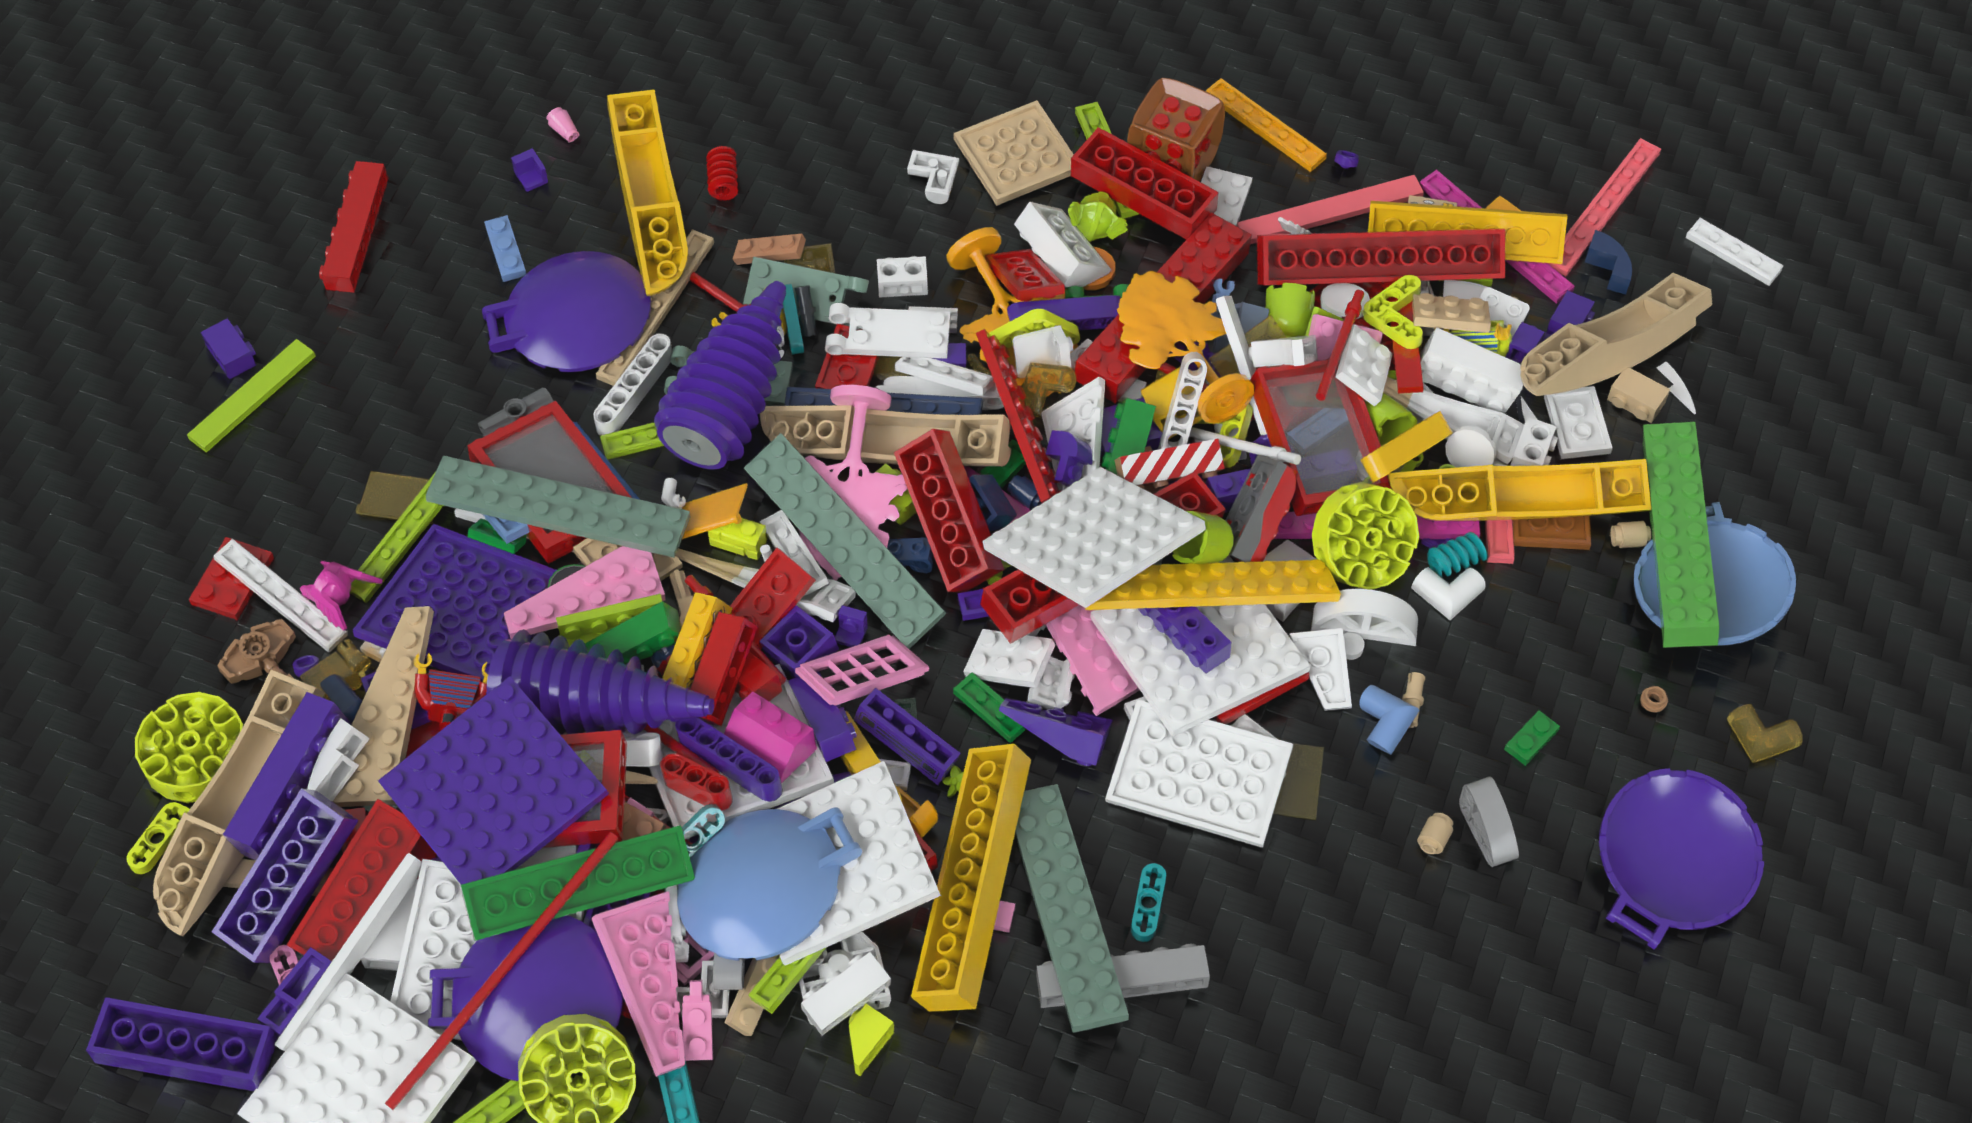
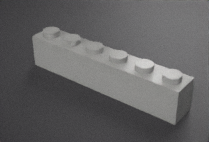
(1140, 973)

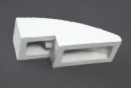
(336, 759)

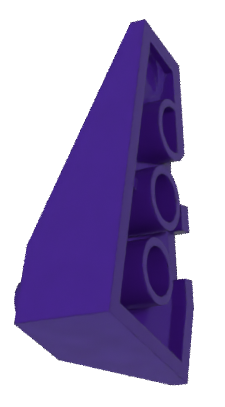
(1075, 736)

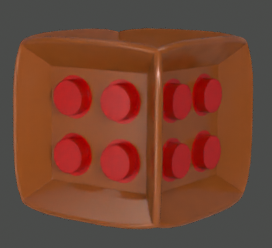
(1179, 126)

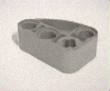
(1489, 821)

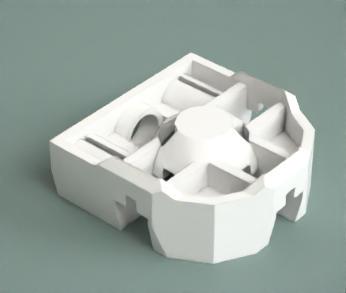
(840, 961)

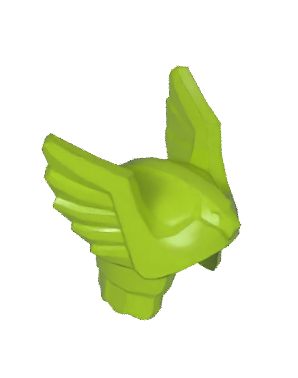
(1097, 217)

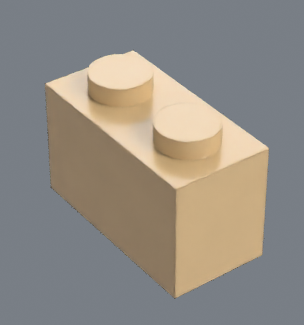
(1638, 394)

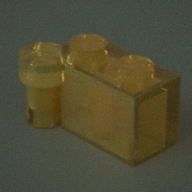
(350, 668)

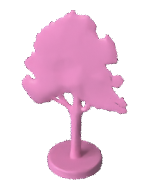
(866, 494)

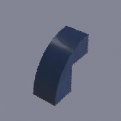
(1609, 254)

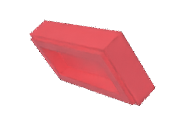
(1499, 541)

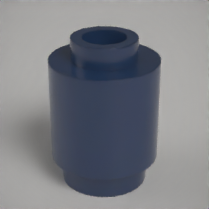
(1024, 491)

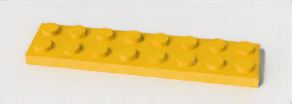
(1527, 234)

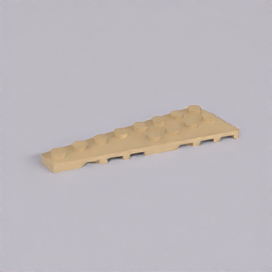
(388, 710)

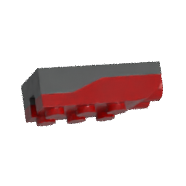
(1260, 508)

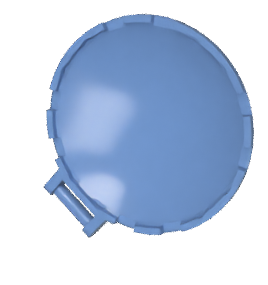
(1750, 579)
(764, 882)

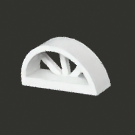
(1370, 615)

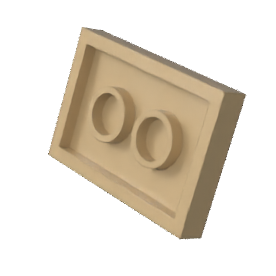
(1451, 313)

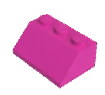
(771, 734)

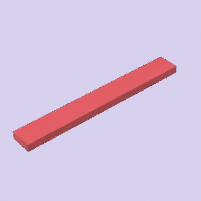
(1606, 203)
(1333, 208)

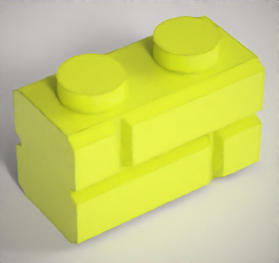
(740, 538)

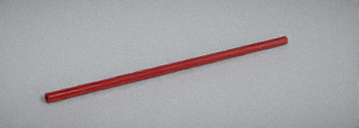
(501, 971)

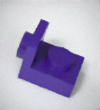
(851, 626)

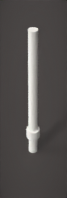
(1275, 452)

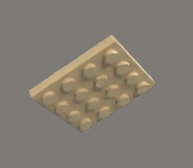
(1016, 152)

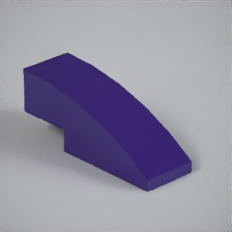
(294, 991)

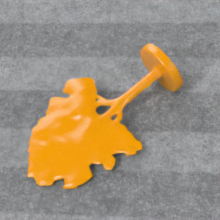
(971, 252)
(1163, 313)

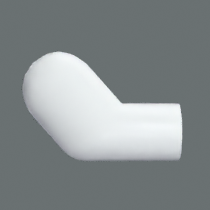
(669, 496)

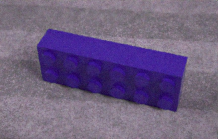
(283, 775)
(285, 875)
(182, 1044)

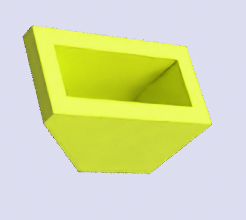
(868, 1035)

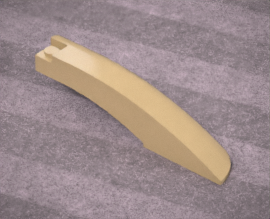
(1619, 340)
(198, 854)

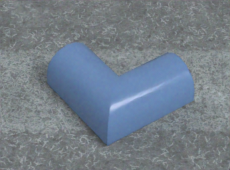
(1394, 717)

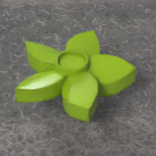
(953, 781)

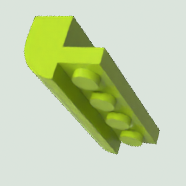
(594, 622)

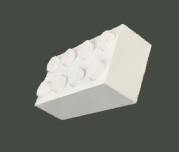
(1470, 371)

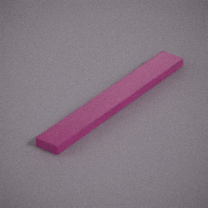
(1538, 273)

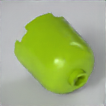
(1290, 308)
(1390, 418)
(1208, 546)

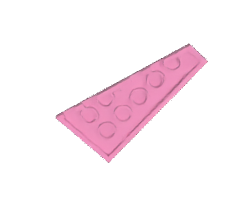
(610, 580)
(645, 968)

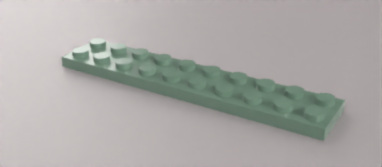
(558, 506)
(845, 541)
(1068, 912)

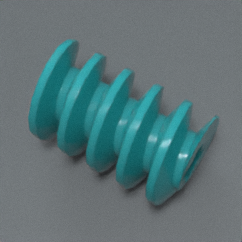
(1456, 552)

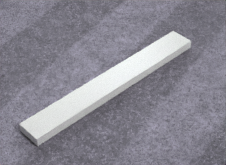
(355, 945)

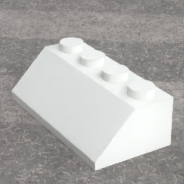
(1061, 245)

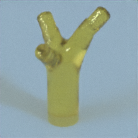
(977, 365)

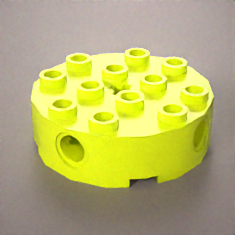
(1365, 535)
(186, 744)
(575, 1046)

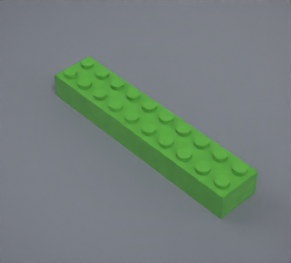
(1680, 536)

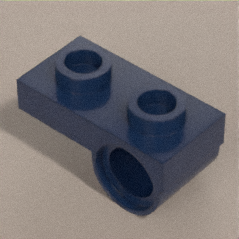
(913, 553)

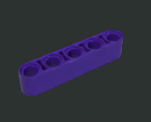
(1083, 312)
(730, 758)

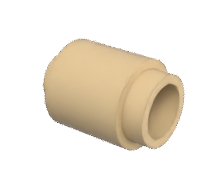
(1630, 534)
(1435, 833)

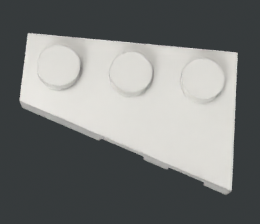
(1328, 665)

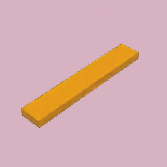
(1268, 126)

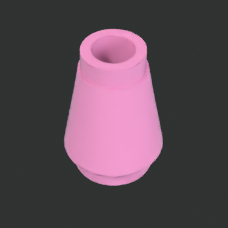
(562, 123)

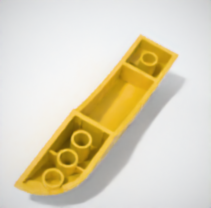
(648, 189)
(1525, 491)

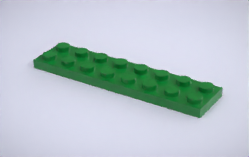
(626, 871)

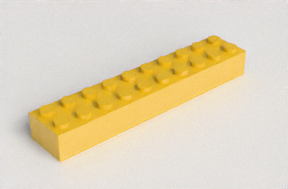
(971, 879)

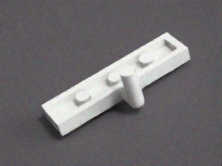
(786, 538)

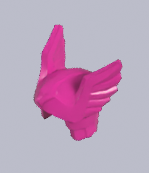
(333, 589)

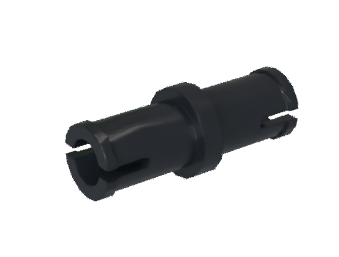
(806, 310)

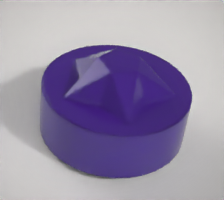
(1346, 159)
(304, 663)

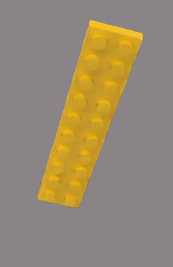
(1224, 585)

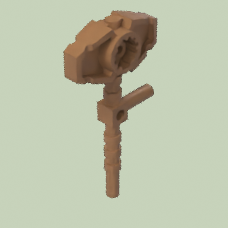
(257, 651)

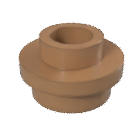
(1656, 693)

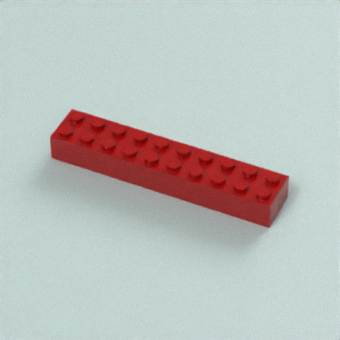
(1205, 256)
(1380, 256)
(1024, 604)

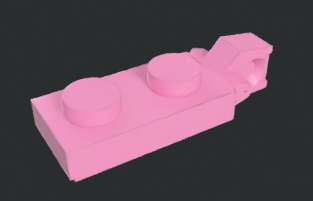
(697, 1023)

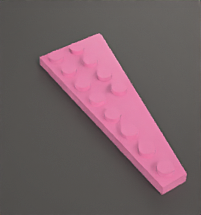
(1091, 659)

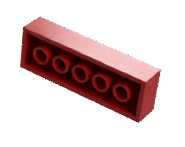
(1143, 183)
(948, 510)

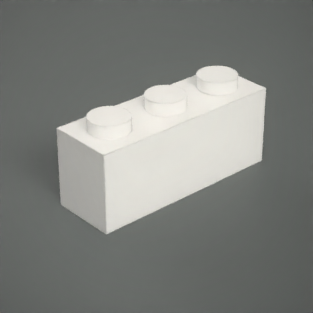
(845, 992)

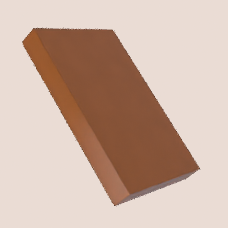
(1553, 532)

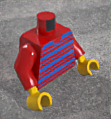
(446, 693)

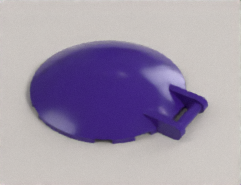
(572, 312)
(1679, 852)
(555, 977)

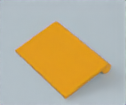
(714, 510)

